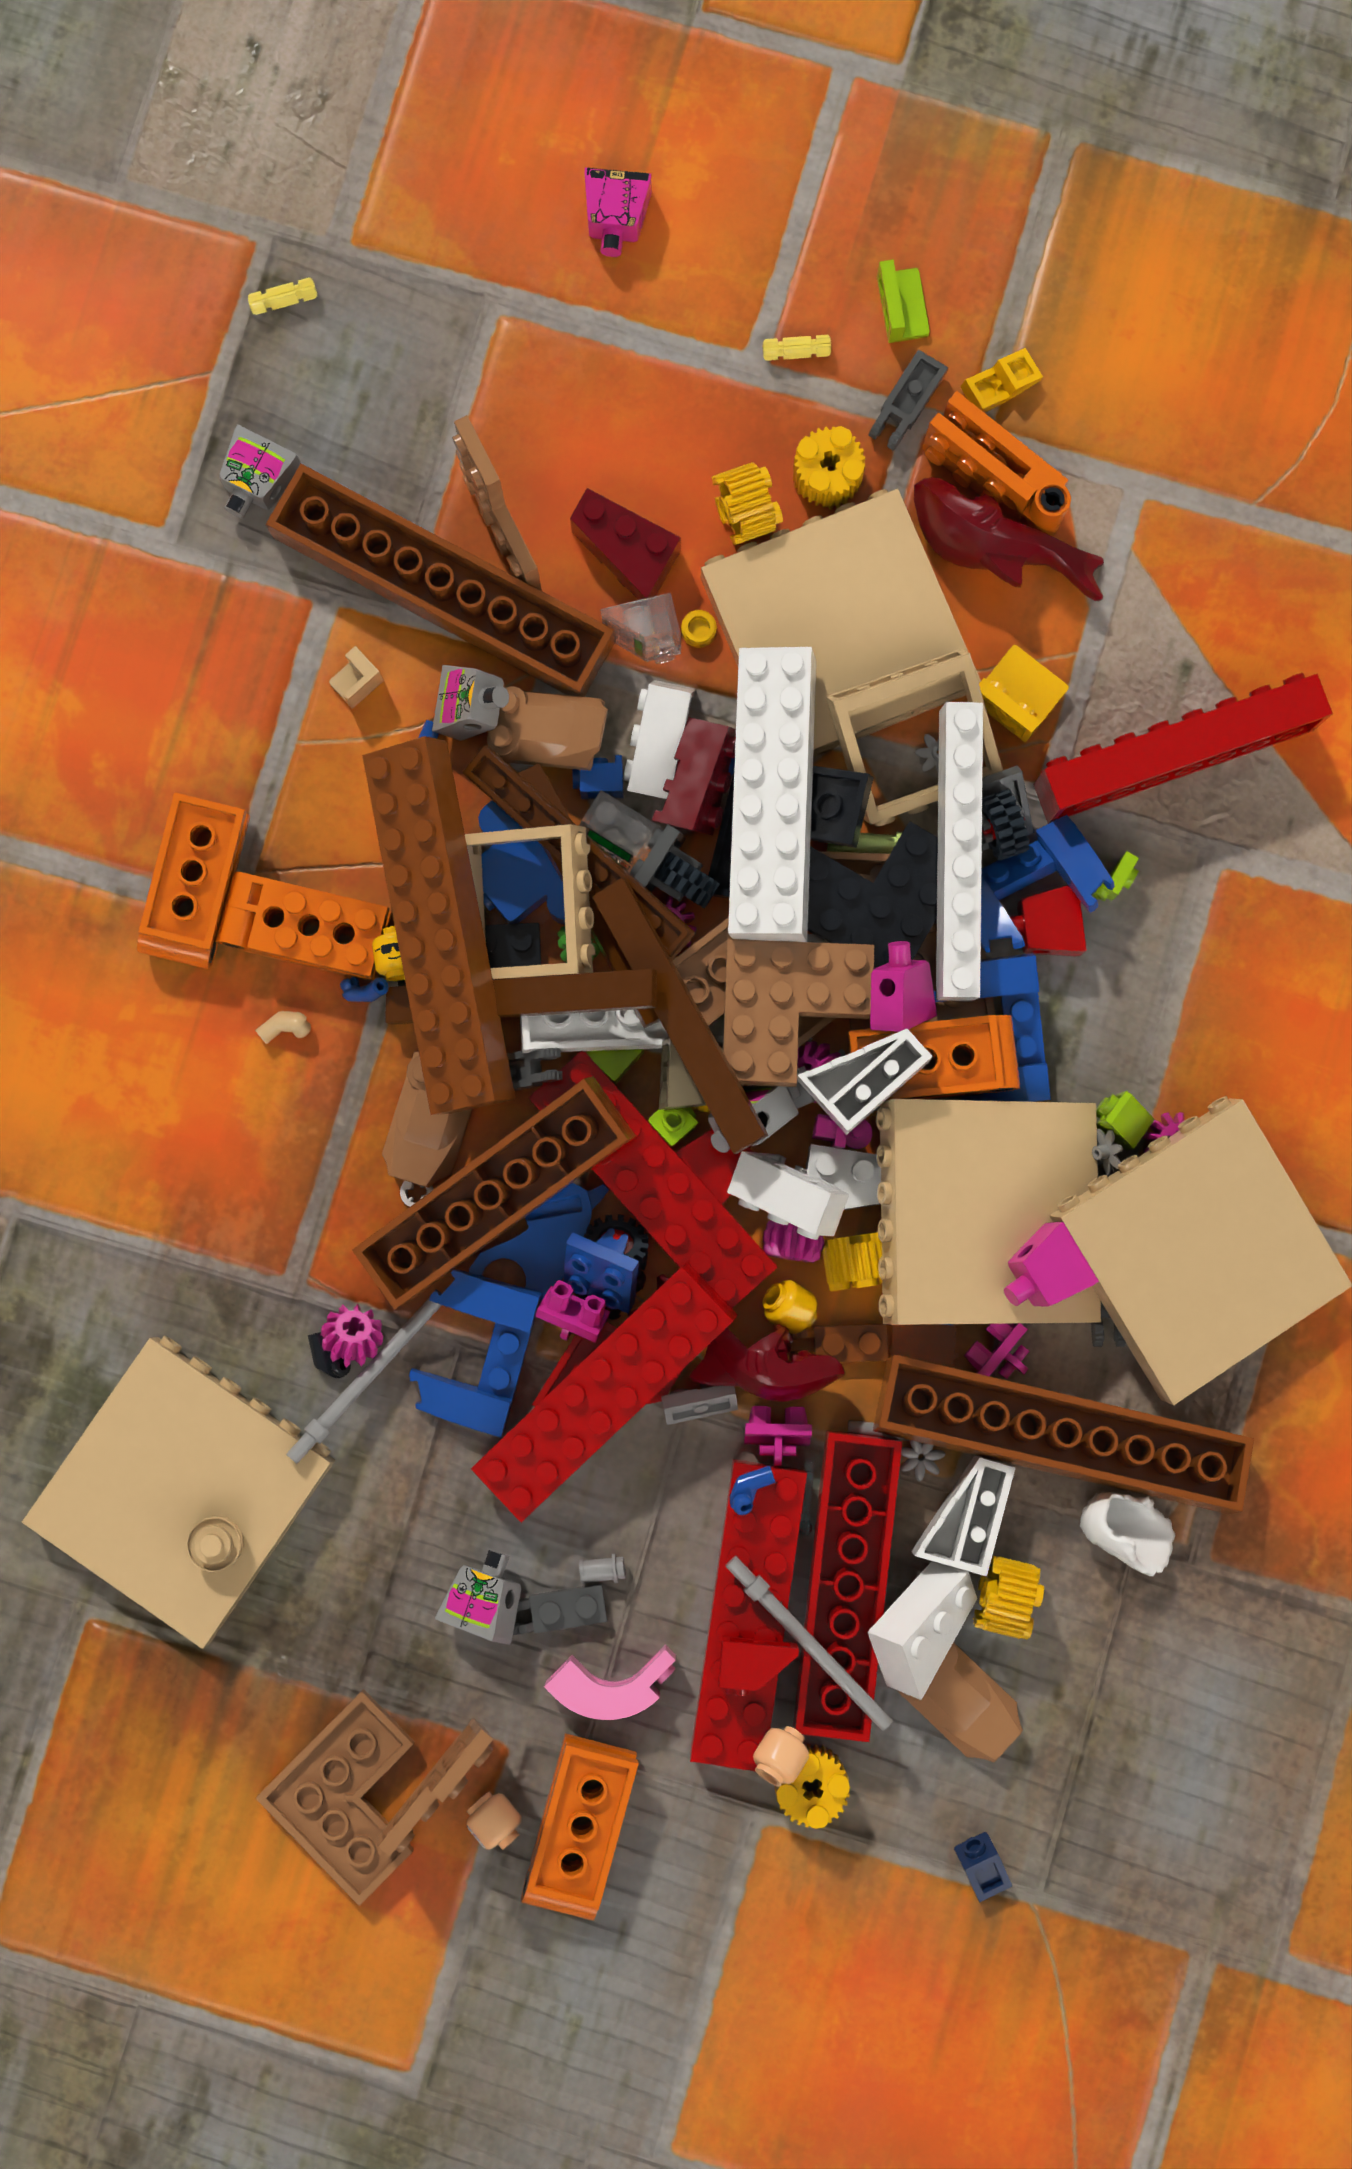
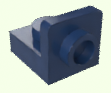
(983, 1866)

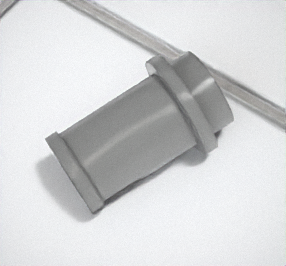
(602, 1569)

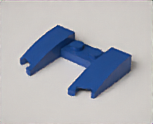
(1058, 849)
(1018, 985)
(489, 1404)

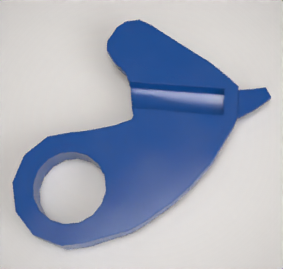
(543, 1244)

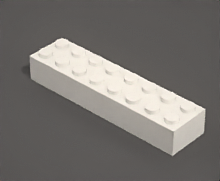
(772, 794)

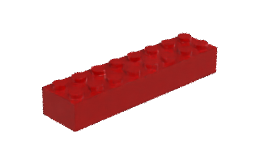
(1182, 747)
(669, 1196)
(604, 1392)
(766, 1542)
(847, 1579)

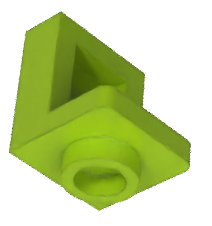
(1122, 875)
(673, 1123)

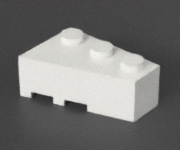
(658, 737)
(864, 1079)
(847, 1170)
(787, 1194)
(969, 1518)
(921, 1627)

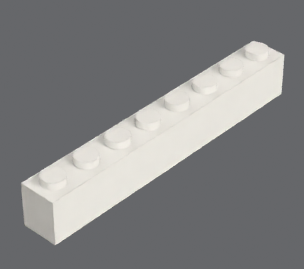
(959, 851)

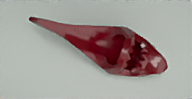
(980, 538)
(764, 1365)

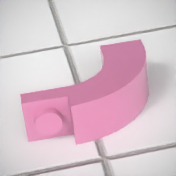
(605, 1699)

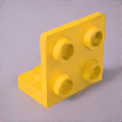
(1021, 692)

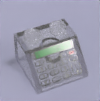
(646, 628)
(619, 830)

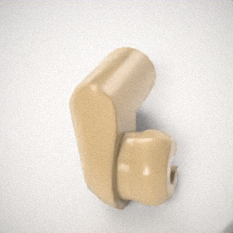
(286, 1022)

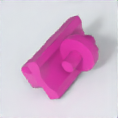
(827, 1130)
(573, 1313)
(987, 1362)
(777, 1439)

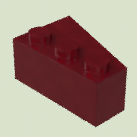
(626, 543)
(699, 777)

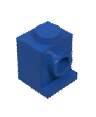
(602, 777)

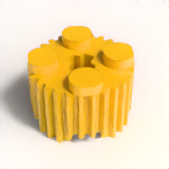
(832, 449)
(746, 502)
(853, 1261)
(1008, 1598)
(817, 1806)

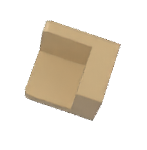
(356, 678)

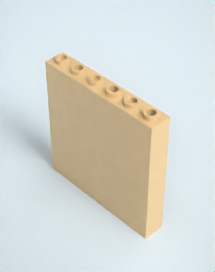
(854, 594)
(965, 1195)
(1202, 1249)
(158, 1462)

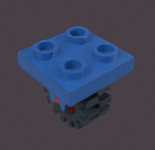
(607, 1261)

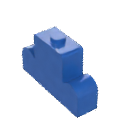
(517, 874)

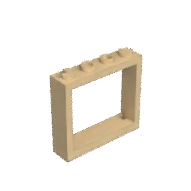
(894, 684)
(576, 888)

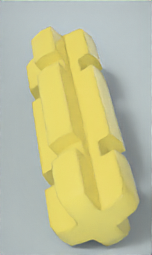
(282, 296)
(796, 347)

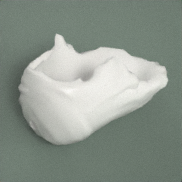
(1129, 1530)

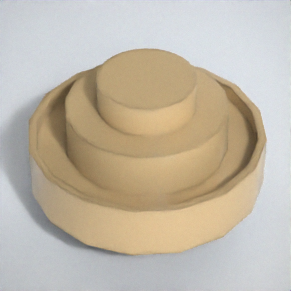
(214, 1543)

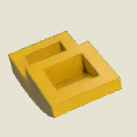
(1003, 381)

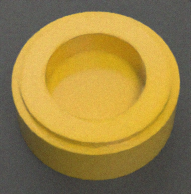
(698, 628)

